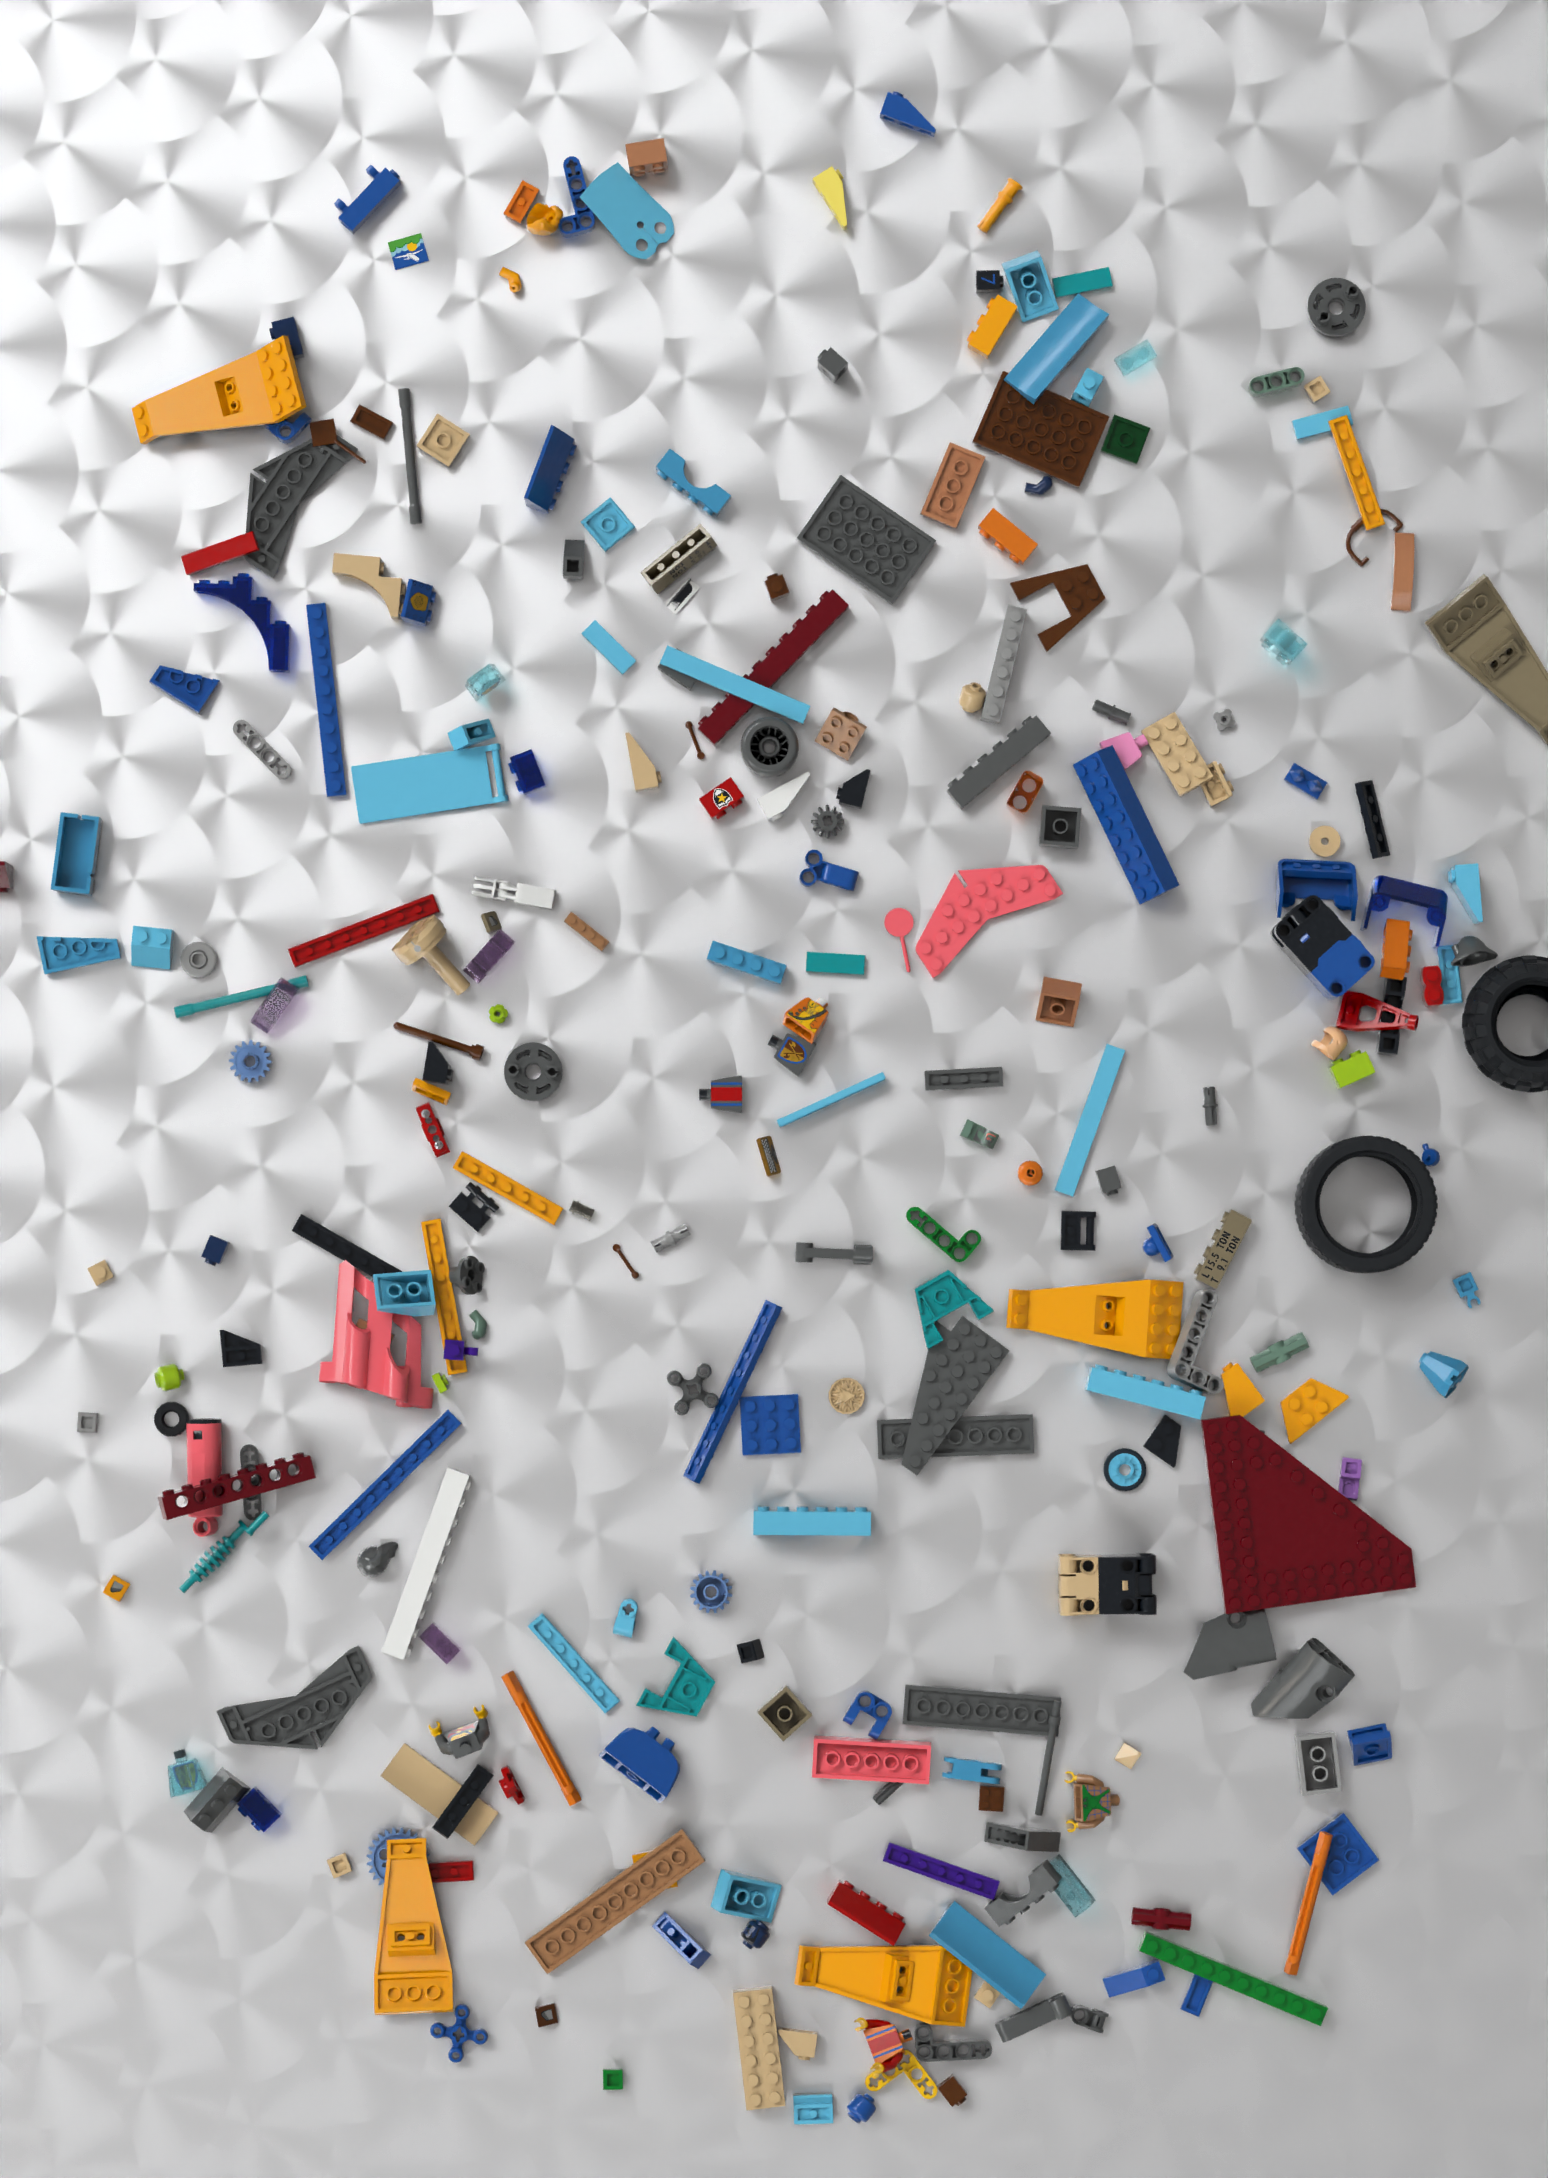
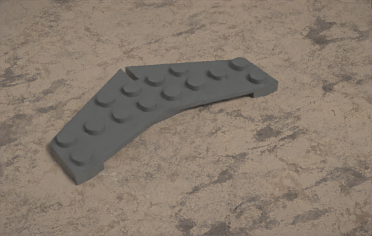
(275, 503)
(293, 1718)

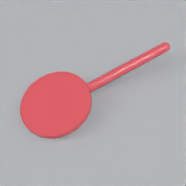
(899, 923)

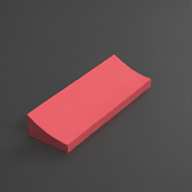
(871, 1759)

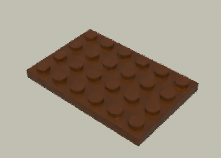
(1048, 436)

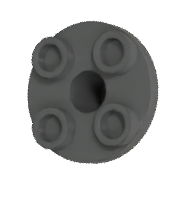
(468, 1275)

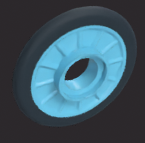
(1136, 1474)

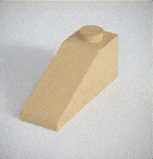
(643, 770)

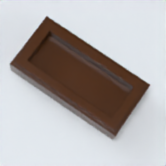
(371, 422)

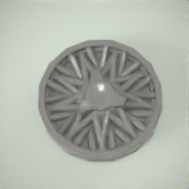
(198, 959)

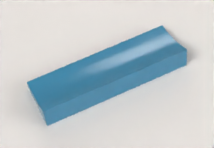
(1056, 348)
(987, 1954)

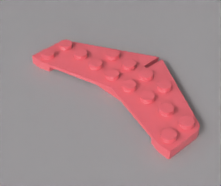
(987, 895)

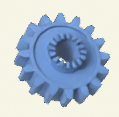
(240, 1061)
(700, 1591)

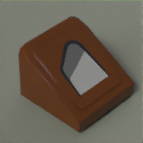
(546, 2014)

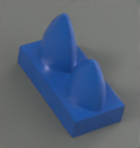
(1305, 781)

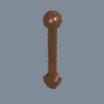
(700, 755)
(616, 1248)

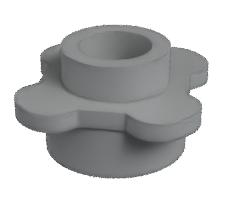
(1221, 725)

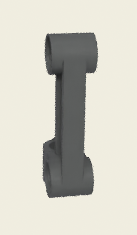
(860, 1254)

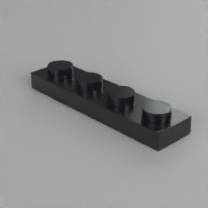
(1372, 819)
(462, 1801)

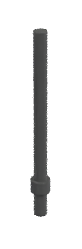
(1054, 1721)

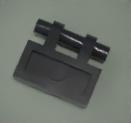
(470, 1211)

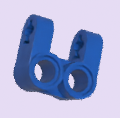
(295, 427)
(871, 1709)

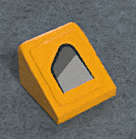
(116, 1588)

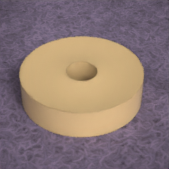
(1332, 837)

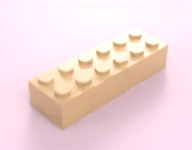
(759, 2047)

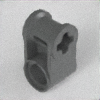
(1092, 2019)

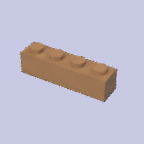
(586, 931)

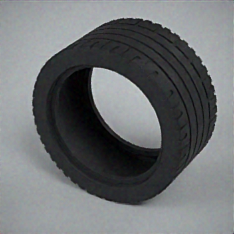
(1422, 1204)

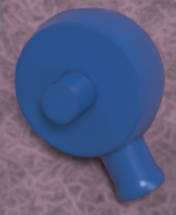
(1430, 1156)

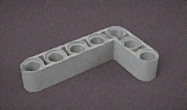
(1193, 1346)

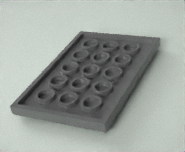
(866, 539)

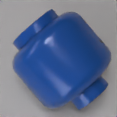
(861, 2108)

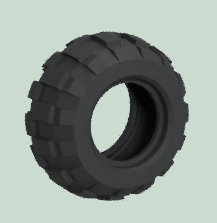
(1479, 1023)

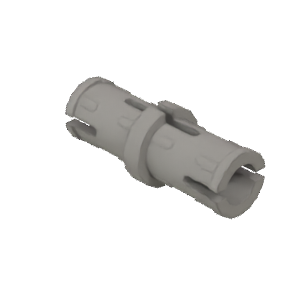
(670, 1238)

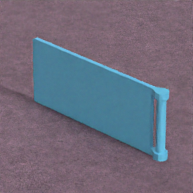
(427, 784)

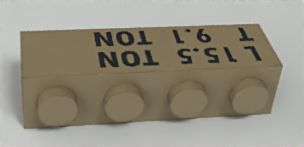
(679, 558)
(1222, 1249)

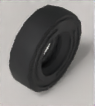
(163, 1410)

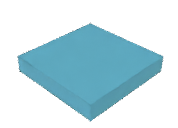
(607, 524)

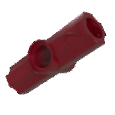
(1161, 1918)

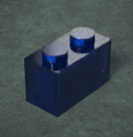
(527, 772)
(258, 1809)

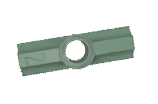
(1279, 1352)

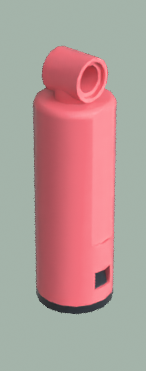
(204, 1462)

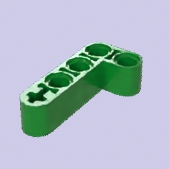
(939, 1231)

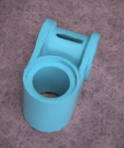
(625, 1621)

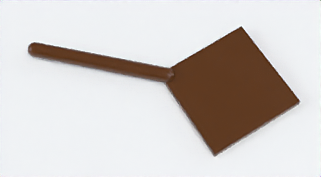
(324, 433)

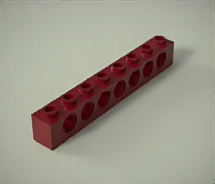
(303, 1472)

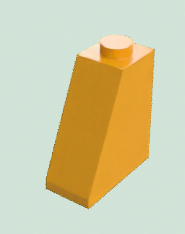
(1239, 1391)

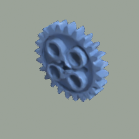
(377, 1860)

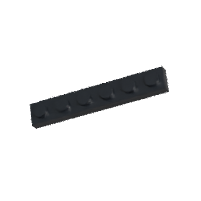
(341, 1247)

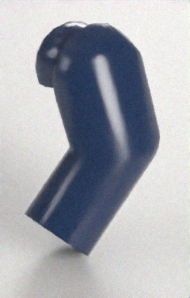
(1040, 488)

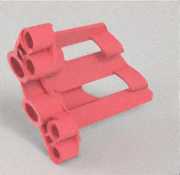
(364, 1355)

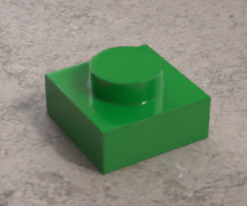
(612, 2079)

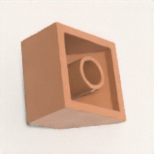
(1058, 1001)

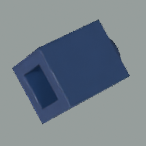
(215, 1250)

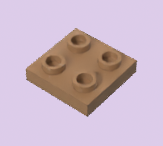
(841, 733)

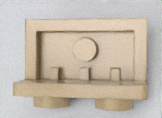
(1217, 788)

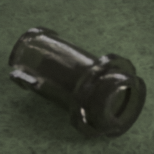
(581, 1210)

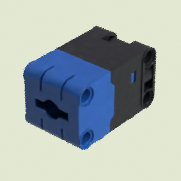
(1322, 947)

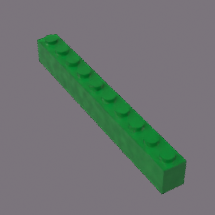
(1232, 1978)

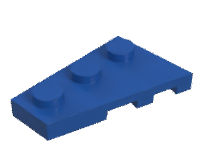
(185, 687)

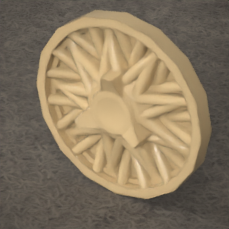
(846, 1395)

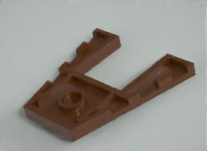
(1077, 590)

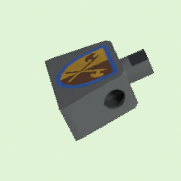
(792, 1052)

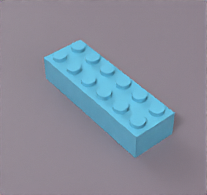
(1145, 1393)
(812, 1522)

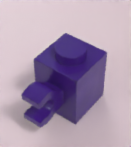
(456, 1350)

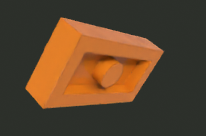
(521, 202)

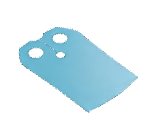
(623, 203)

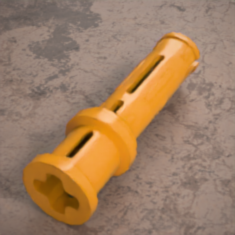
(1004, 198)

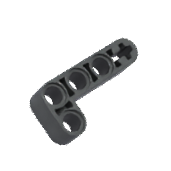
(1034, 2017)
(953, 2045)

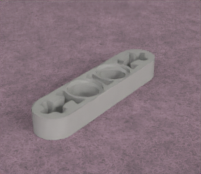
(262, 749)

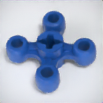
(468, 2034)

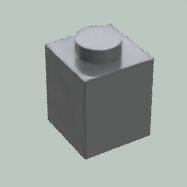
(1108, 1180)

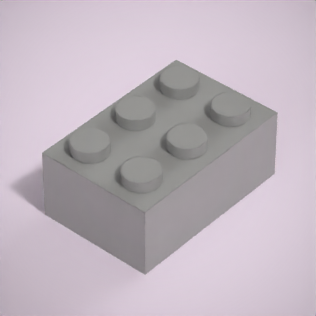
(1318, 1763)

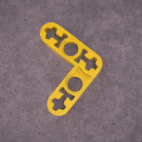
(907, 2068)

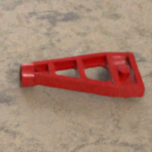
(1351, 1008)

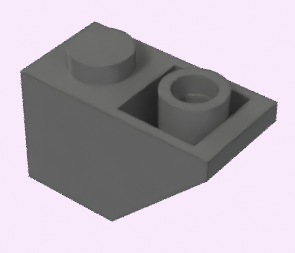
(573, 559)

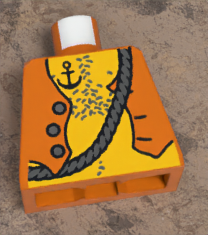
(807, 1018)

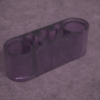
(489, 956)
(274, 1005)

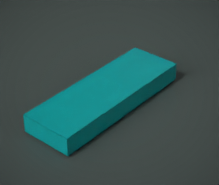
(1082, 282)
(835, 963)

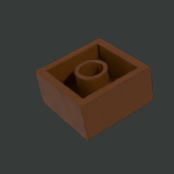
(991, 1798)

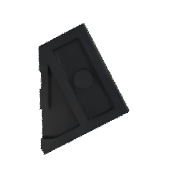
(239, 1350)
(1165, 1440)

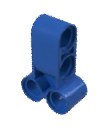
(829, 873)

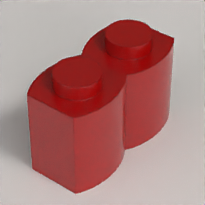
(1432, 992)

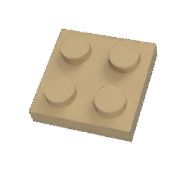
(443, 440)

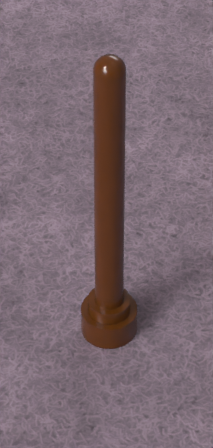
(474, 1051)

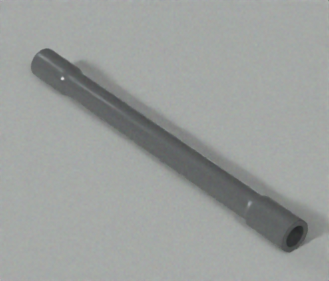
(414, 507)

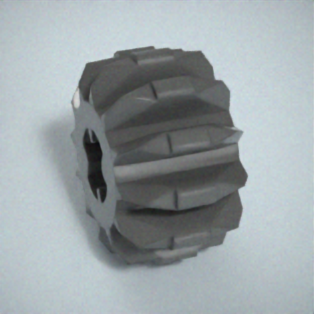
(834, 820)

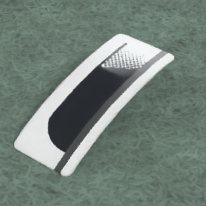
(682, 596)

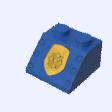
(417, 603)

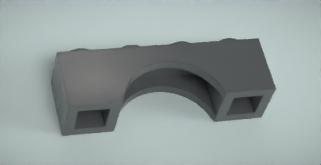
(1006, 1906)

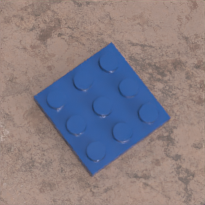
(770, 1424)
(1347, 1854)

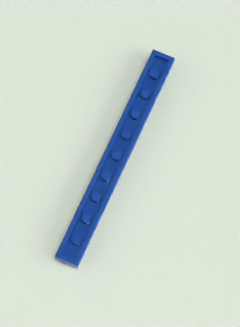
(326, 700)
(732, 1391)
(384, 1484)

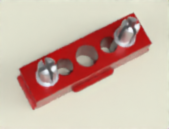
(439, 1147)

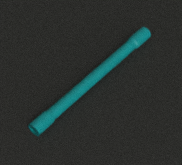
(191, 1008)

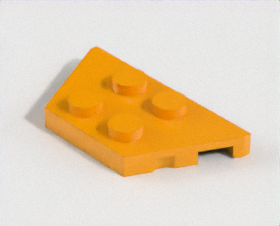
(1308, 1406)

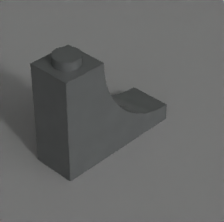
(1022, 1838)

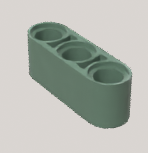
(1269, 388)

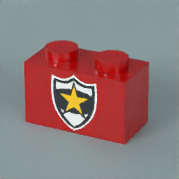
(721, 799)

